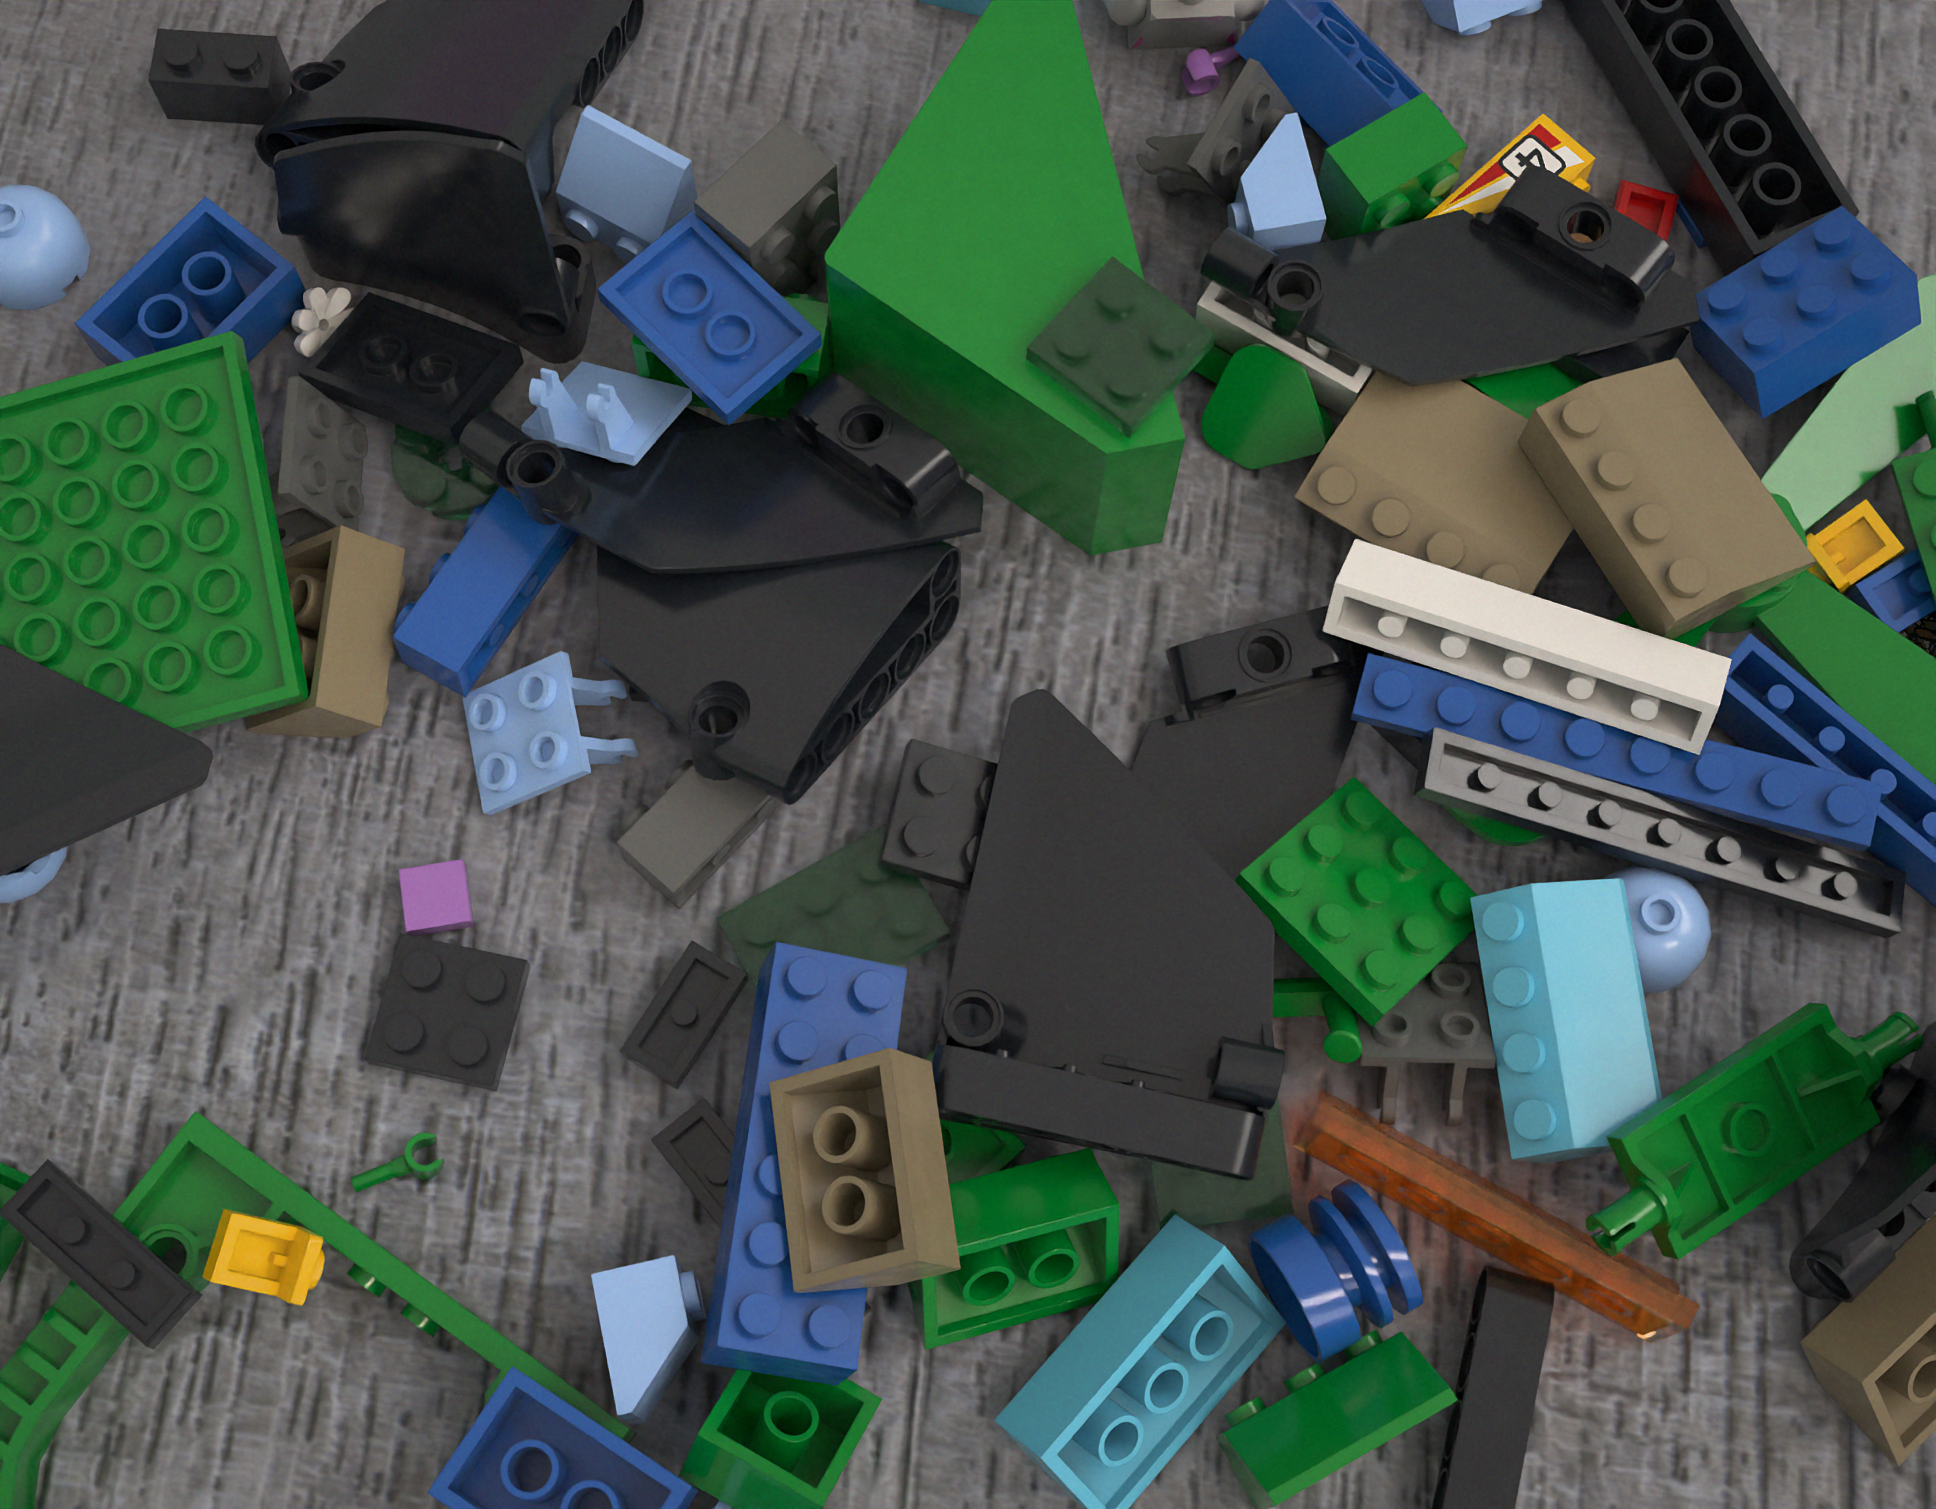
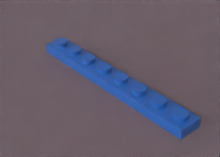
(1718, 780)

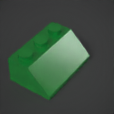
(1027, 1249)
(1331, 1417)

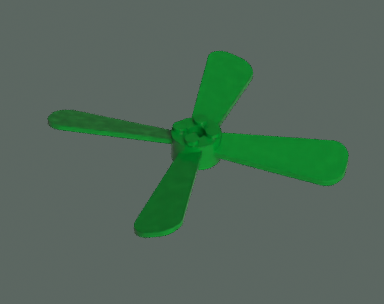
(1823, 634)

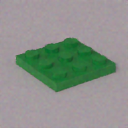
(1361, 900)

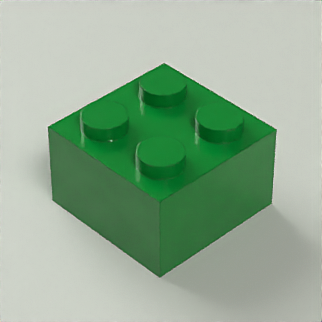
(1390, 170)
(778, 1441)

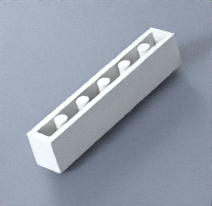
(1527, 646)

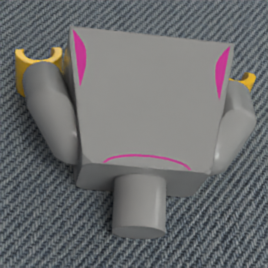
(1181, 22)

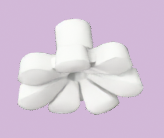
(320, 318)

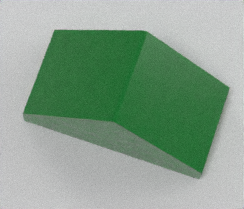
(967, 254)

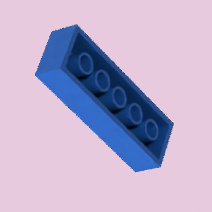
(805, 1016)

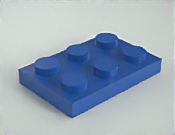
(710, 317)

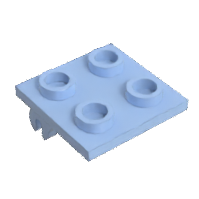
(603, 411)
(529, 732)

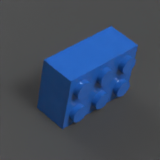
(194, 285)
(1805, 311)
(549, 1455)

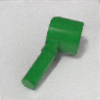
(401, 1165)

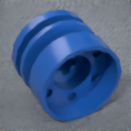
(1344, 1265)

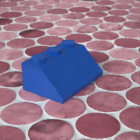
(1325, 66)

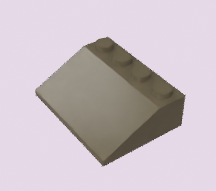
(1439, 481)
(1662, 497)

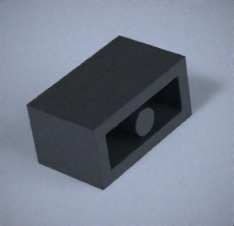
(219, 76)

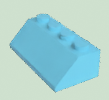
(1565, 1015)
(1142, 1369)

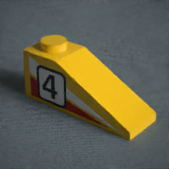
(1537, 145)

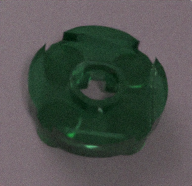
(433, 484)

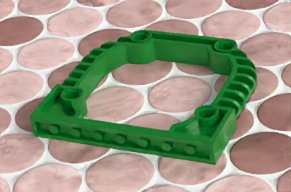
(183, 1205)

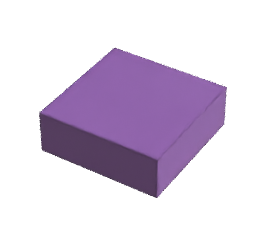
(436, 898)

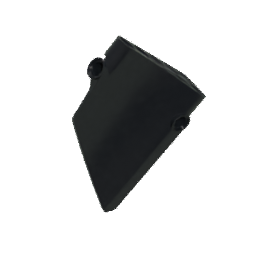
(1845, 1247)

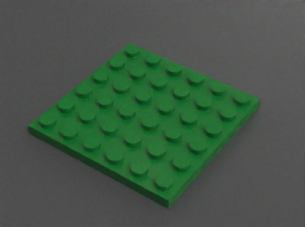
(149, 538)

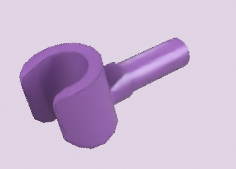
(1201, 69)

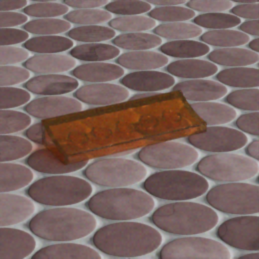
(1494, 1220)

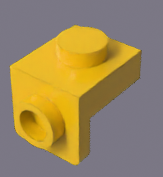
(1852, 548)
(265, 1256)

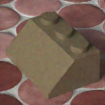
(345, 616)
(864, 1173)
(1882, 1351)

